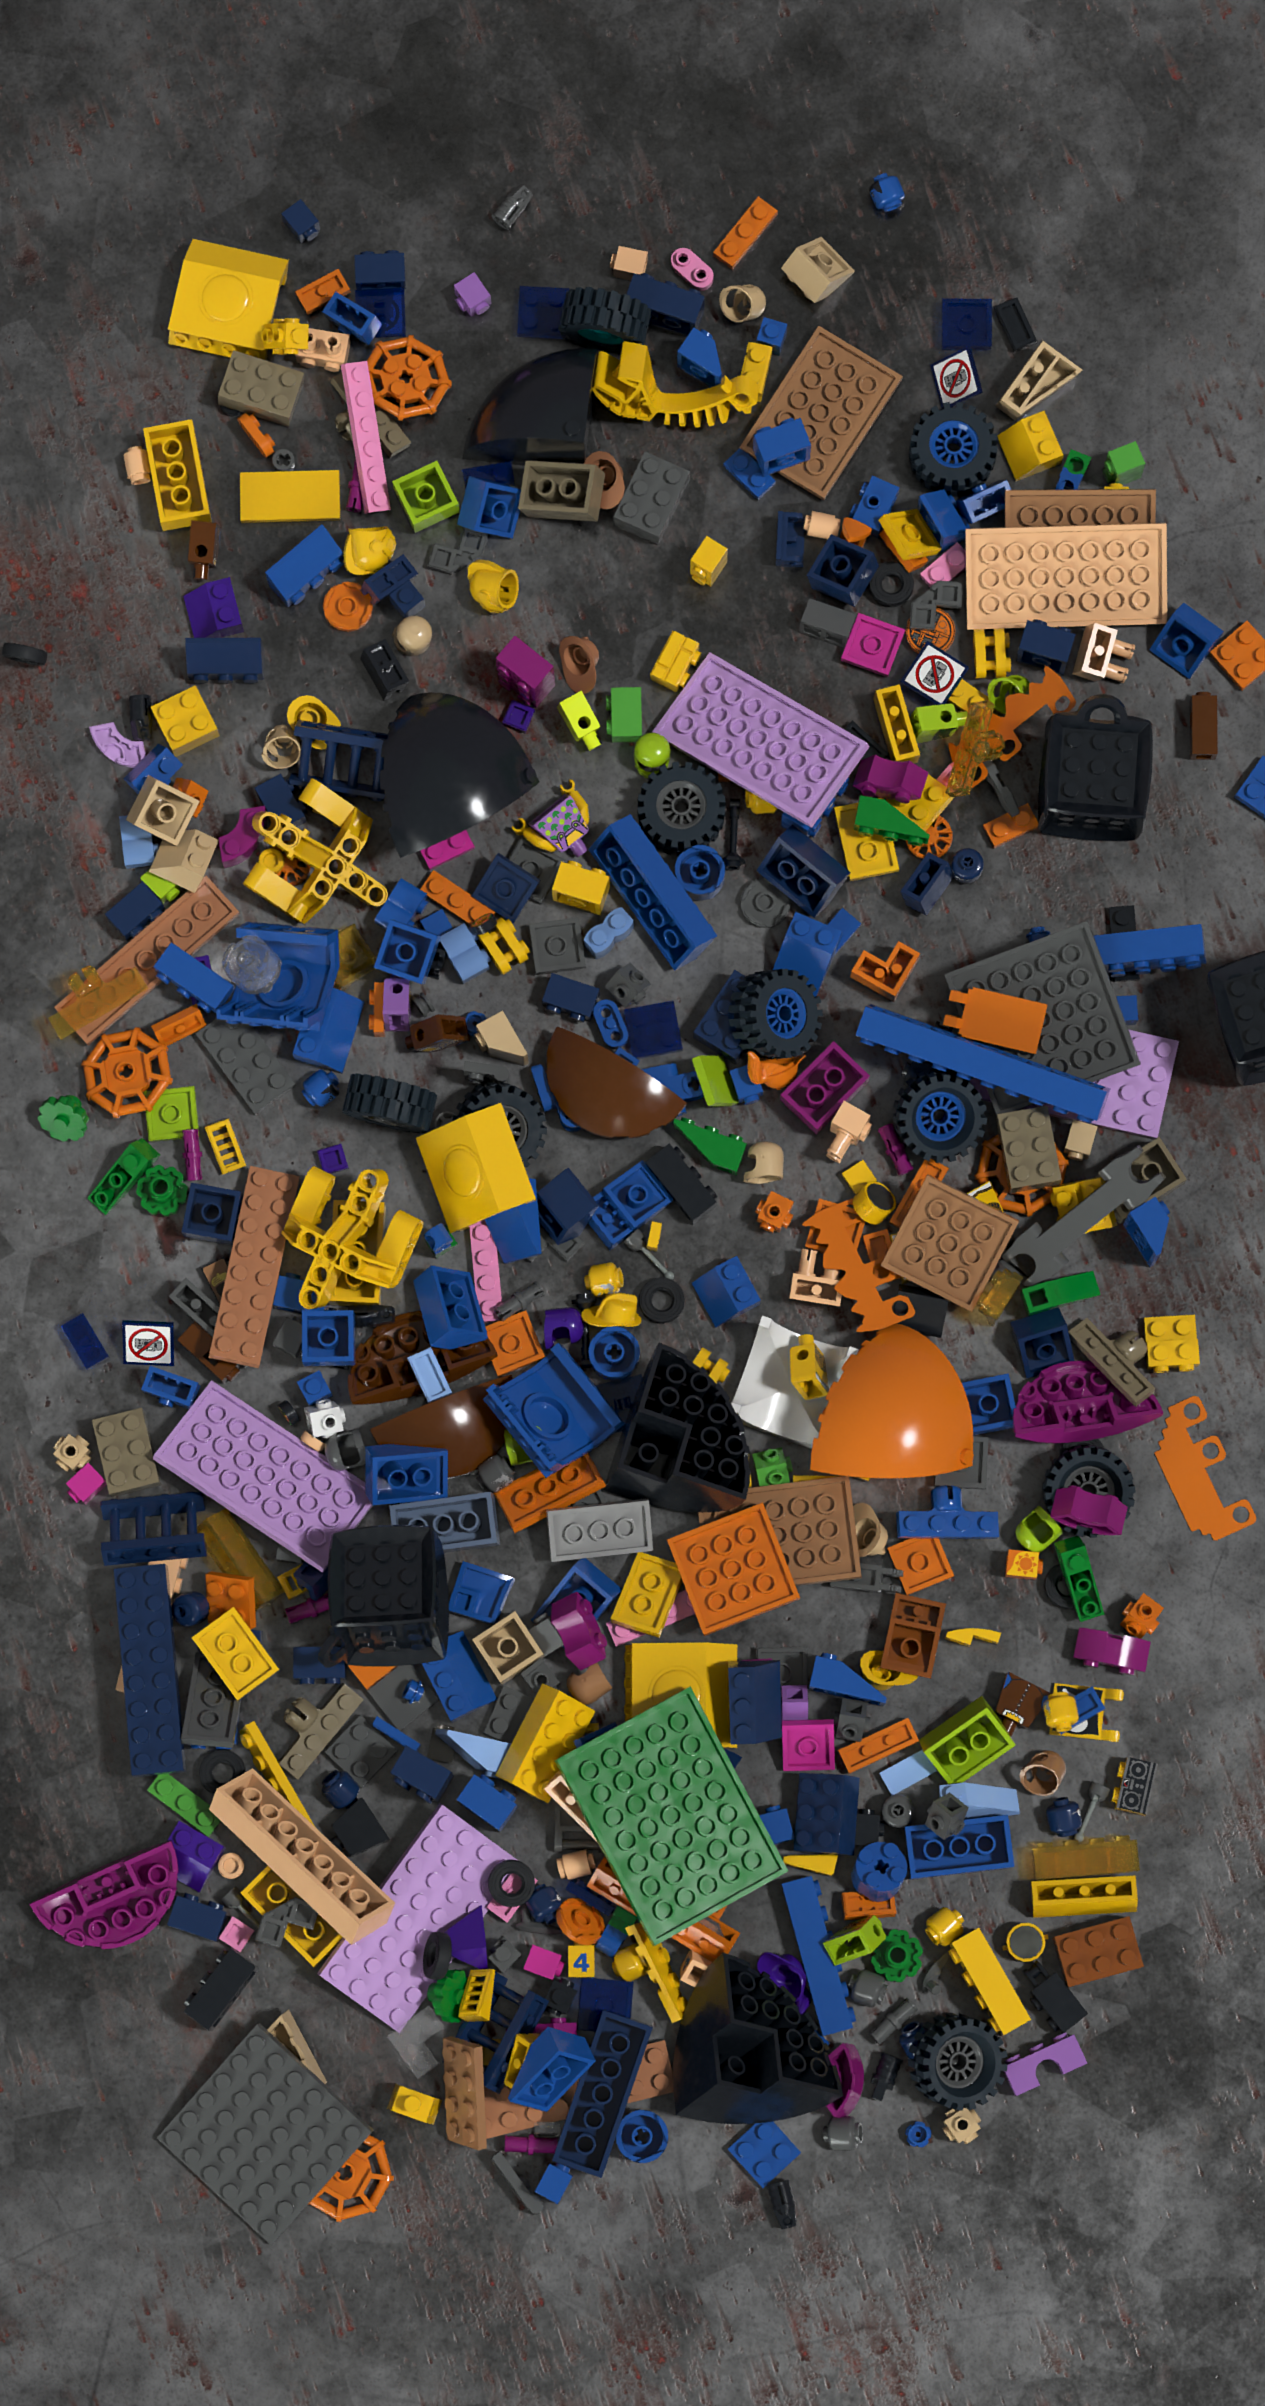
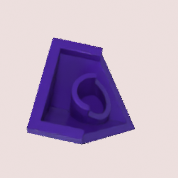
(469, 1939)

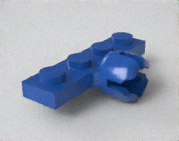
(947, 1519)

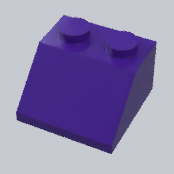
(213, 610)
(195, 1855)

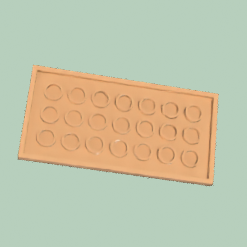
(1066, 575)

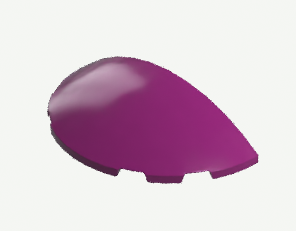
(1077, 1405)
(113, 1901)

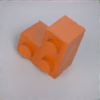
(889, 976)

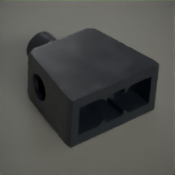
(358, 1830)

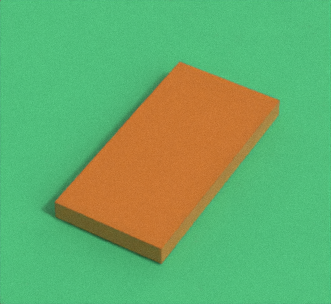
(532, 1494)

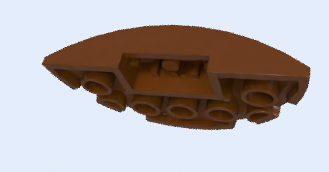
(606, 1090)
(382, 1364)
(453, 1423)

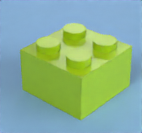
(426, 496)

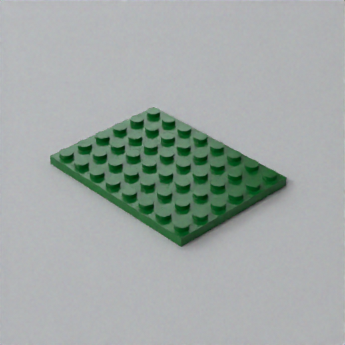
(671, 1816)

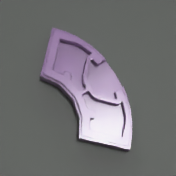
(116, 747)

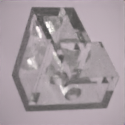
(411, 2039)

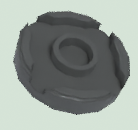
(764, 904)

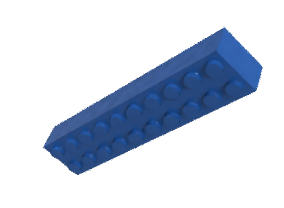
(982, 1062)

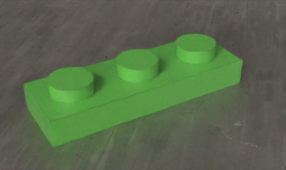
(184, 1803)

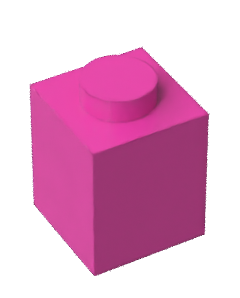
(85, 1484)
(544, 1963)

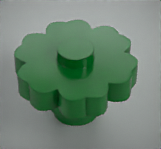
(63, 1117)
(162, 1190)
(897, 1956)
(448, 1994)

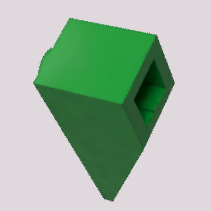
(883, 819)
(718, 1150)
(123, 1175)
(1059, 1293)
(1079, 1577)

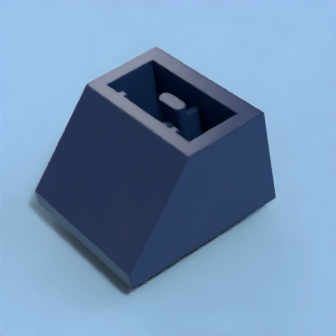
(565, 1207)

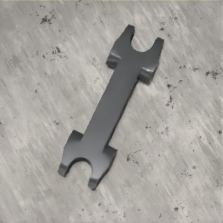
(1118, 1188)

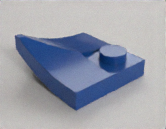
(1253, 789)
(480, 1593)

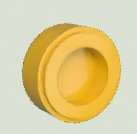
(272, 859)

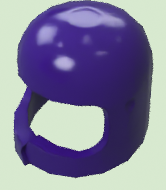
(562, 1323)

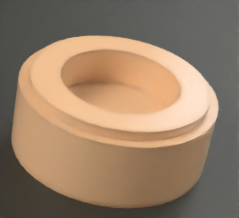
(314, 1443)
(231, 1866)

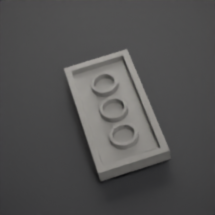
(599, 1530)

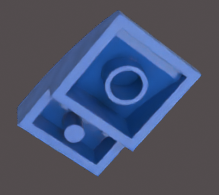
(628, 1204)

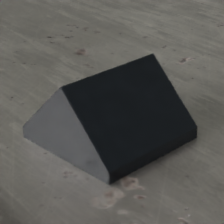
(929, 1310)

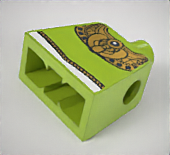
(865, 1937)

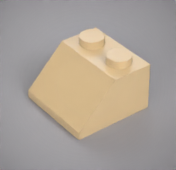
(817, 269)
(162, 810)
(187, 862)
(500, 1040)

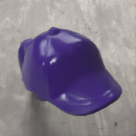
(788, 1972)

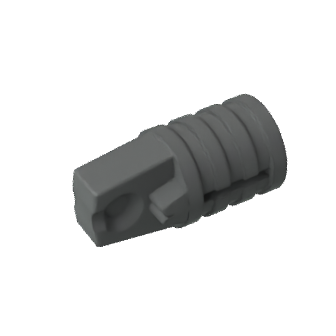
(512, 207)

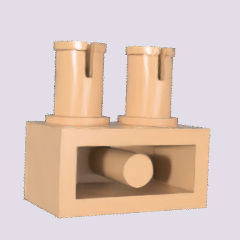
(325, 350)
(1095, 653)
(849, 1126)
(809, 1288)

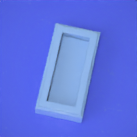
(429, 1375)
(907, 1772)

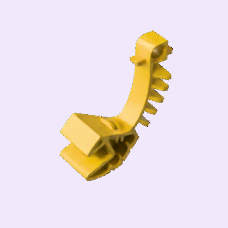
(632, 391)

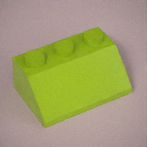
(967, 1742)

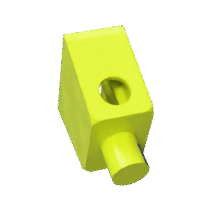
(577, 709)

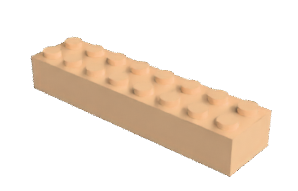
(302, 1856)

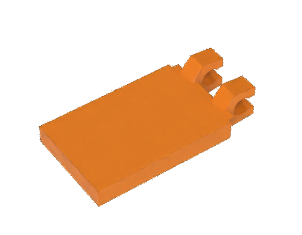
(998, 1019)

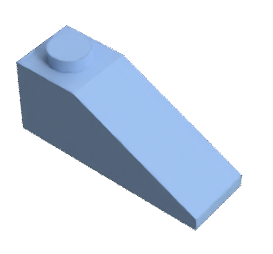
(478, 1751)
(983, 1799)

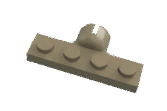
(390, 434)
(1115, 1359)
(316, 1727)

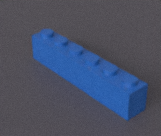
(821, 1974)

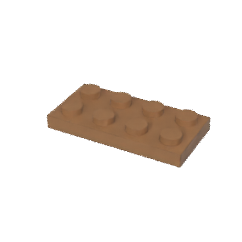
(464, 2093)

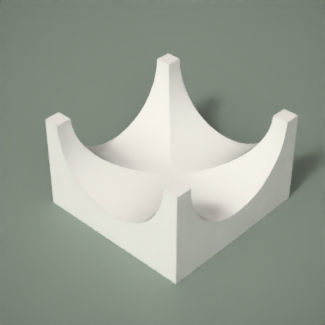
(769, 1399)

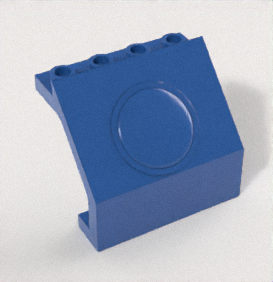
(304, 982)
(562, 1404)

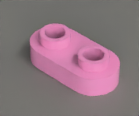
(690, 269)

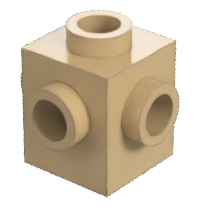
(81, 1454)
(952, 2130)

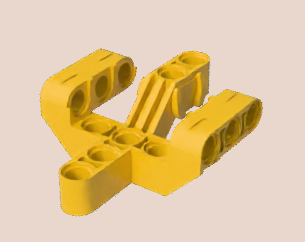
(306, 903)
(383, 1269)

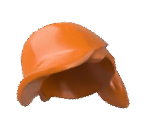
(773, 1072)

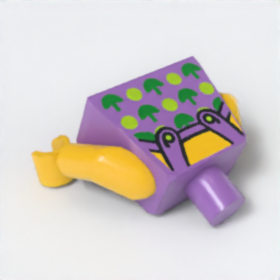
(559, 824)

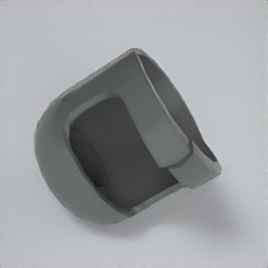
(345, 1450)

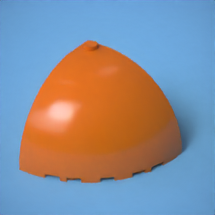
(895, 1412)

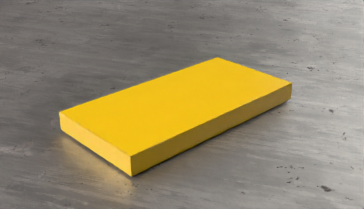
(290, 496)

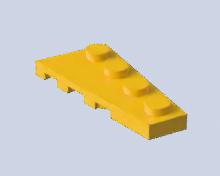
(660, 1972)

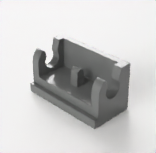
(827, 623)

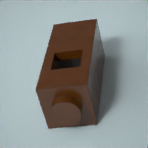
(1203, 726)
(198, 1343)

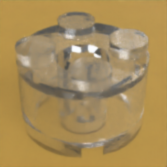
(252, 965)

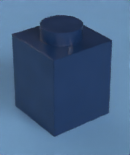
(301, 222)
(407, 600)

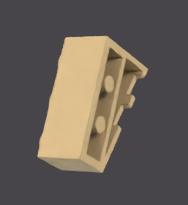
(1038, 379)
(289, 2034)

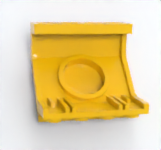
(225, 299)
(475, 1168)
(665, 1669)

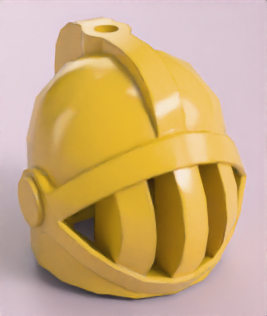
(368, 549)
(489, 585)

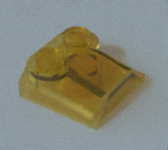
(354, 958)
(994, 1302)

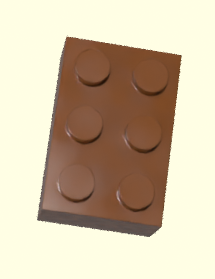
(1098, 1951)

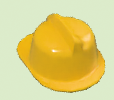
(313, 710)
(614, 1310)
(882, 1678)

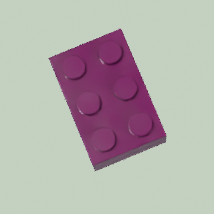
(525, 672)
(823, 1087)

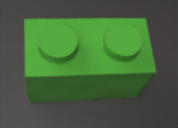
(1124, 464)
(625, 714)

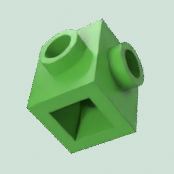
(772, 1467)

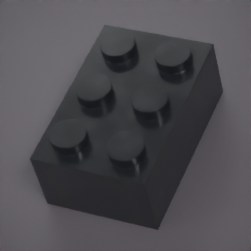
(220, 1989)

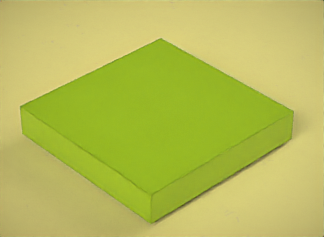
(715, 1080)
(172, 1114)

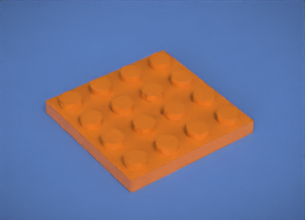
(733, 1569)

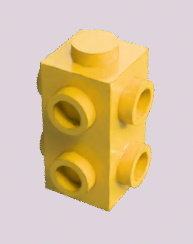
(285, 336)

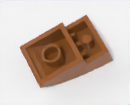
(913, 1635)

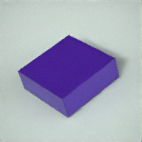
(518, 716)
(333, 1159)

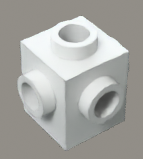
(324, 1418)

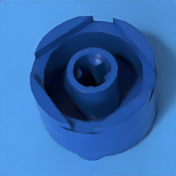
(713, 868)
(625, 1363)
(867, 1871)
(655, 2143)

